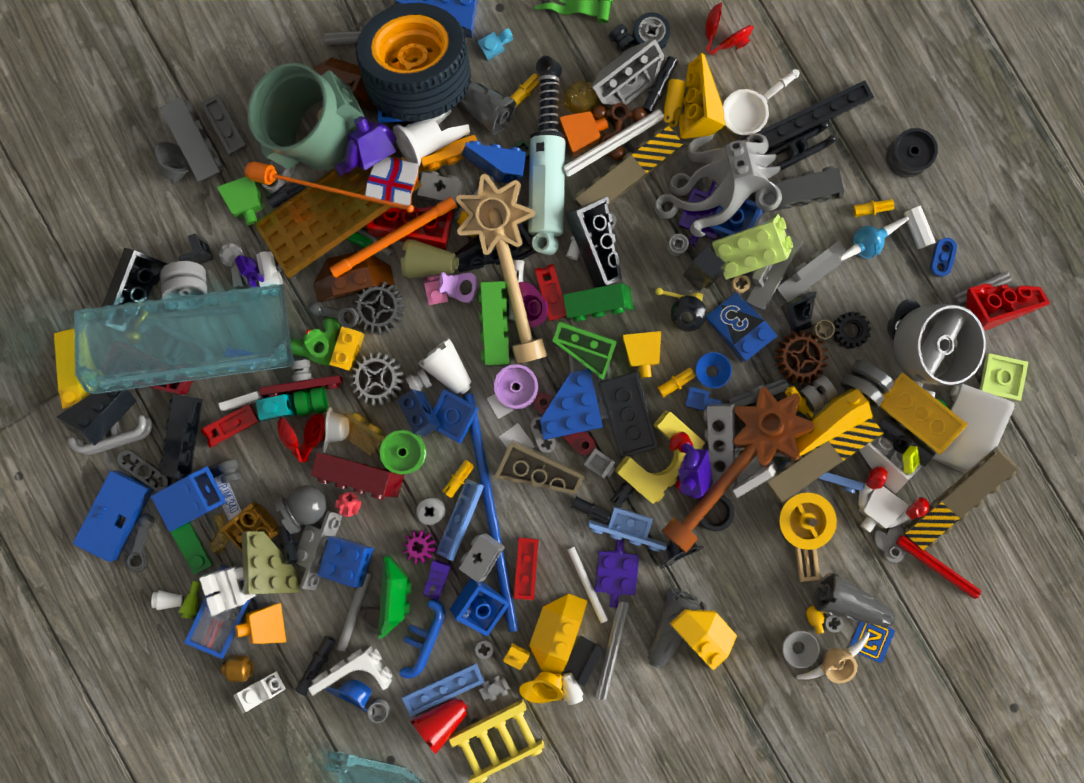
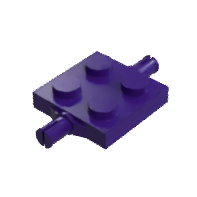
(689, 217)
(616, 573)

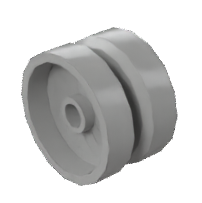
(183, 279)

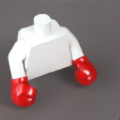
(884, 507)

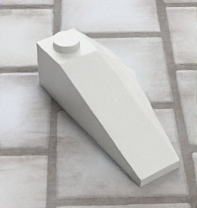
(882, 453)

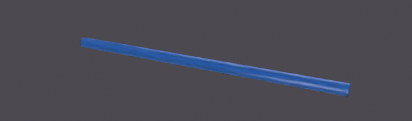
(491, 516)

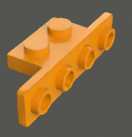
(448, 155)

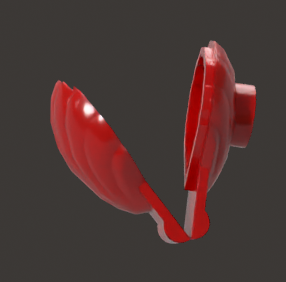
(737, 40)
(313, 435)

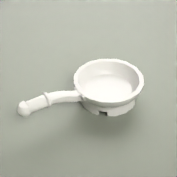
(748, 110)

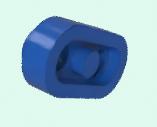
(943, 258)

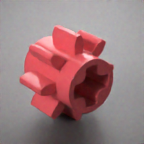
(348, 504)

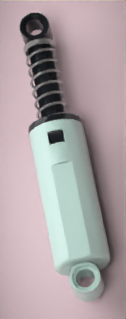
(547, 164)

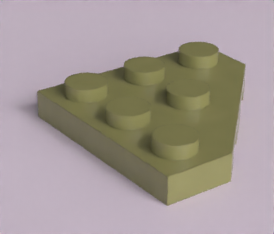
(265, 567)

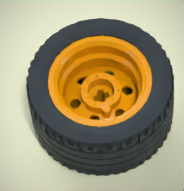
(414, 61)

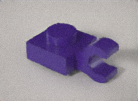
(249, 268)

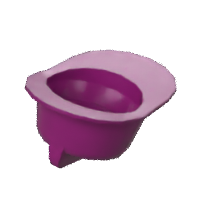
(535, 305)

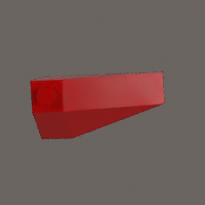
(1002, 303)

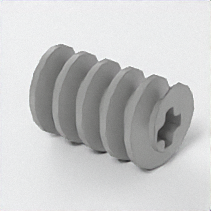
(423, 509)

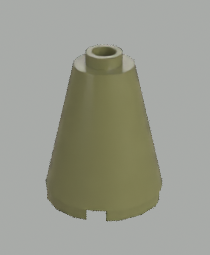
(426, 260)

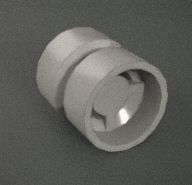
(813, 398)

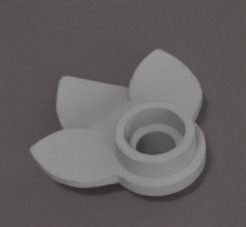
(887, 542)

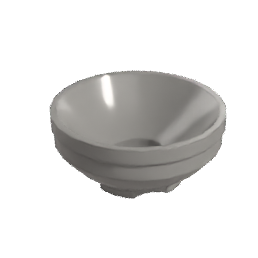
(807, 656)

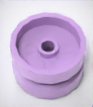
(507, 395)

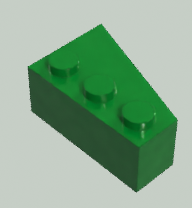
(598, 302)

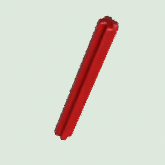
(938, 567)

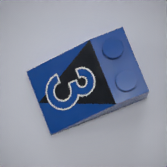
(740, 327)

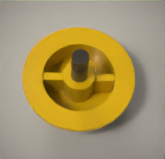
(807, 521)

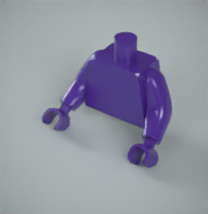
(366, 146)

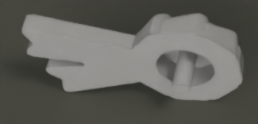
(227, 255)

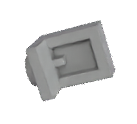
(600, 464)

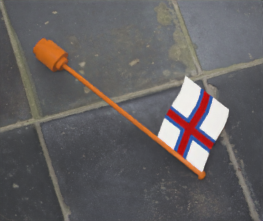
(388, 184)

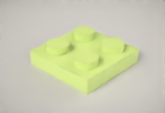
(1004, 376)

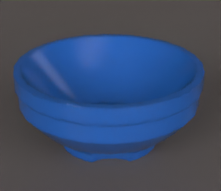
(723, 367)

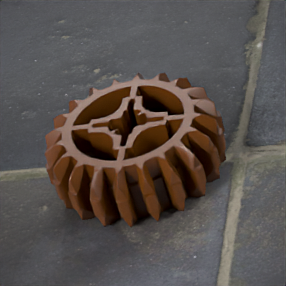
(817, 361)

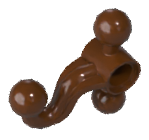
(600, 112)

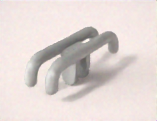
(117, 439)

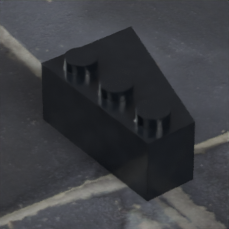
(97, 414)

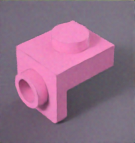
(433, 295)

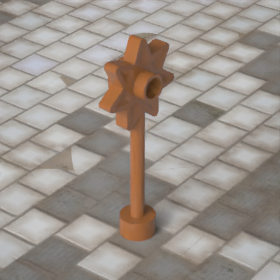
(767, 430)

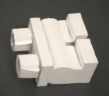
(230, 589)

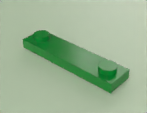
(192, 548)

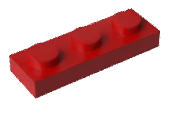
(526, 568)

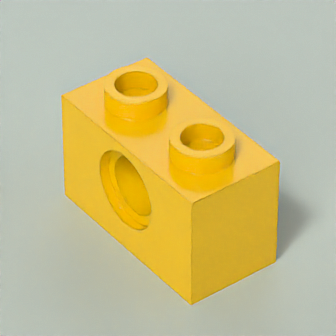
(347, 349)

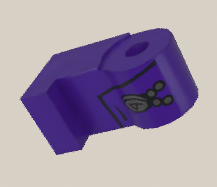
(437, 579)

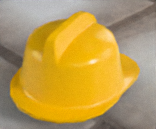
(543, 689)

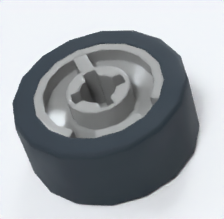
(653, 22)

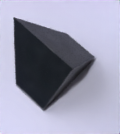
(799, 312)

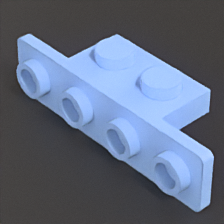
(629, 526)

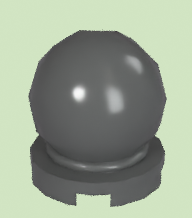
(303, 506)

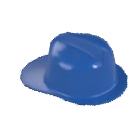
(353, 692)

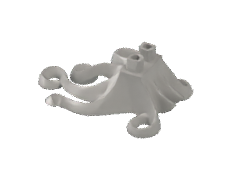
(738, 170)

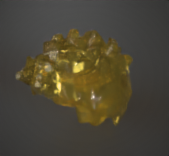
(580, 97)

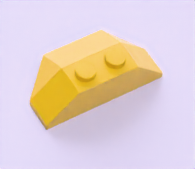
(557, 632)
(705, 634)

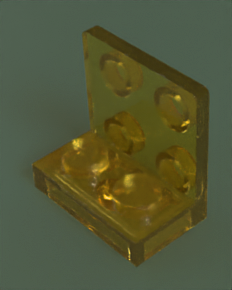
(363, 435)

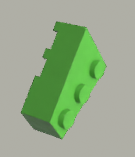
(587, 347)

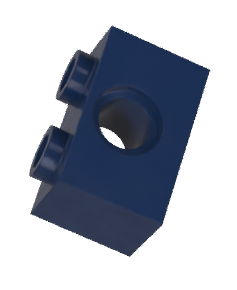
(418, 412)

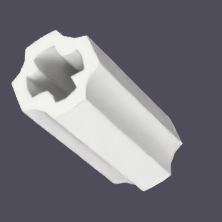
(919, 227)

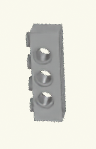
(726, 414)

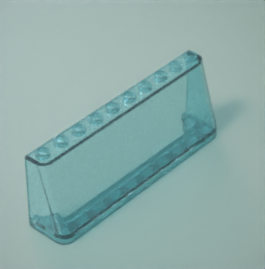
(182, 339)

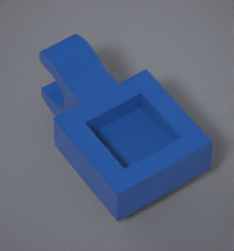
(699, 399)

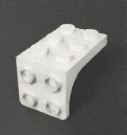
(359, 660)

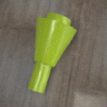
(190, 605)

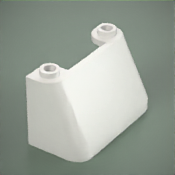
(986, 422)

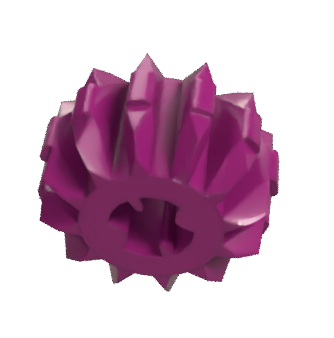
(421, 540)

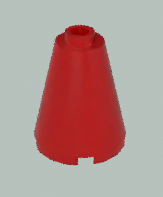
(440, 722)

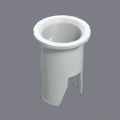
(425, 137)

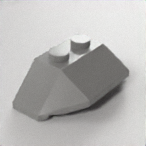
(629, 74)

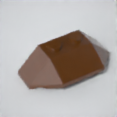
(351, 75)
(364, 275)

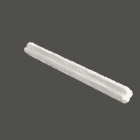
(613, 142)

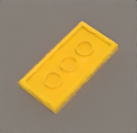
(922, 414)

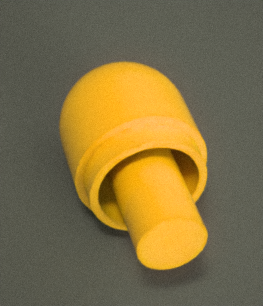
(815, 619)

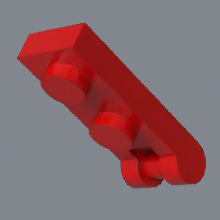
(551, 292)
(230, 425)

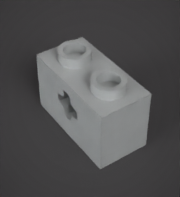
(432, 180)
(490, 551)

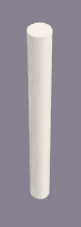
(587, 585)

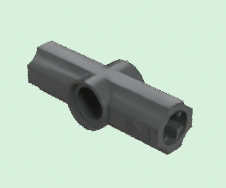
(750, 398)

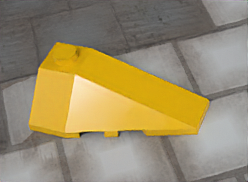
(703, 108)
(68, 385)
(836, 418)

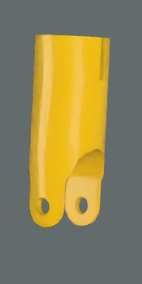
(674, 101)

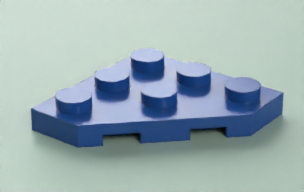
(573, 408)

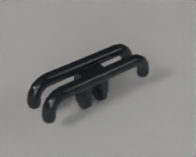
(798, 149)

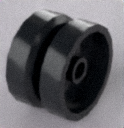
(912, 152)

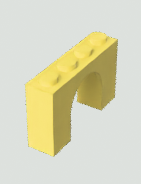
(654, 484)

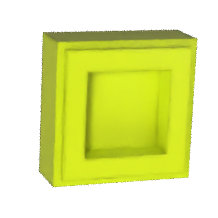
(910, 459)

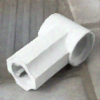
(268, 268)

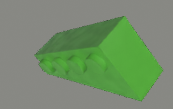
(495, 324)

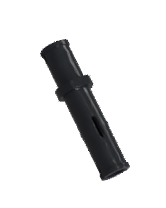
(656, 92)
(319, 658)

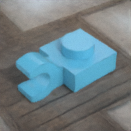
(492, 44)

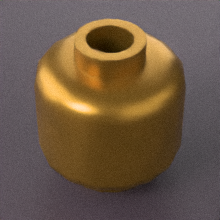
(237, 668)

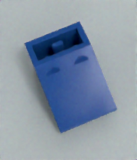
(498, 162)
(188, 499)

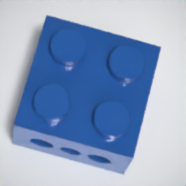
(345, 561)

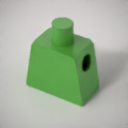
(243, 198)

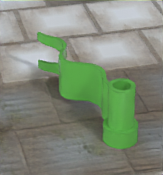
(593, 8)

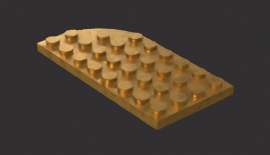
(319, 219)

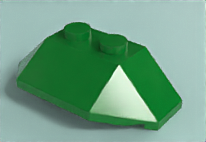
(393, 596)

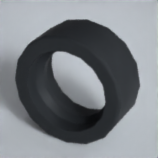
(726, 522)

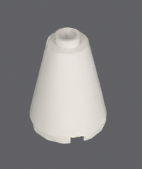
(447, 367)

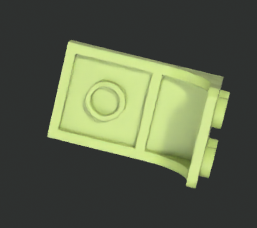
(754, 247)

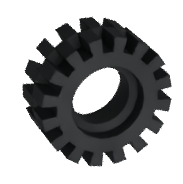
(860, 322)

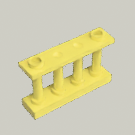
(498, 721)

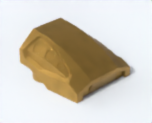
(252, 518)

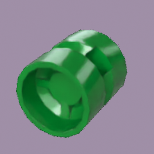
(306, 401)

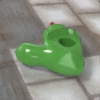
(318, 345)

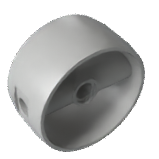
(923, 362)

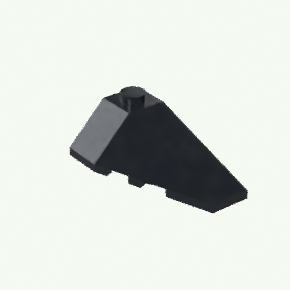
(472, 256)

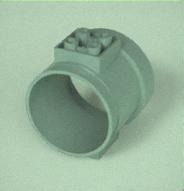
(281, 102)

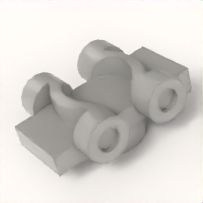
(491, 690)

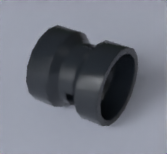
(621, 37)

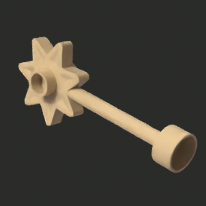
(495, 219)

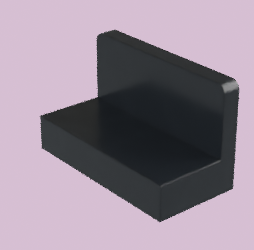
(201, 251)
(583, 660)

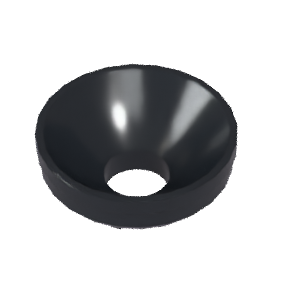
(692, 305)

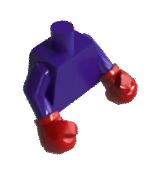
(695, 468)

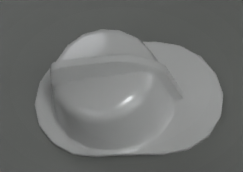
(335, 427)

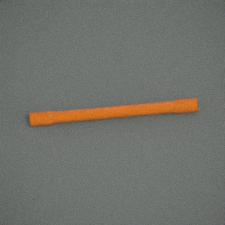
(347, 263)

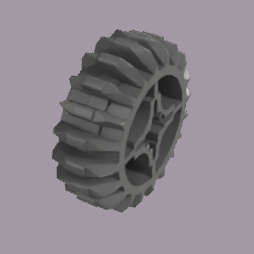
(361, 304)

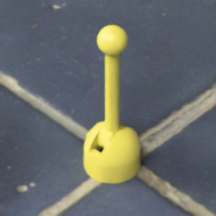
(659, 291)

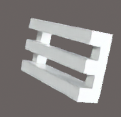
(240, 401)

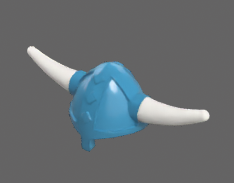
(870, 240)

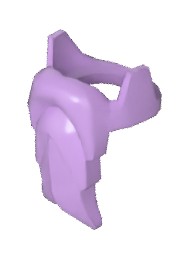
(451, 285)

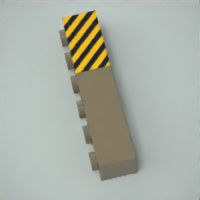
(633, 168)
(821, 460)
(961, 497)

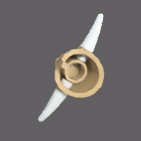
(838, 663)

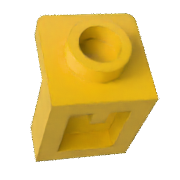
(516, 656)

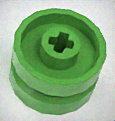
(396, 462)

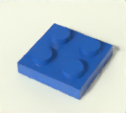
(454, 415)

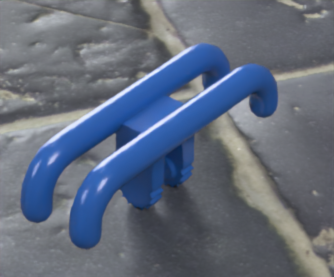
(426, 646)

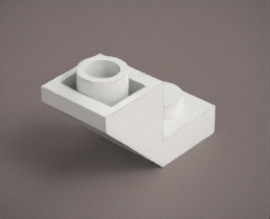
(259, 692)

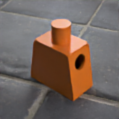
(581, 131)

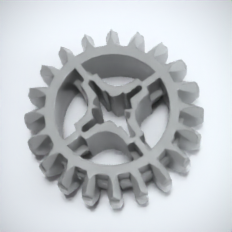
(363, 367)

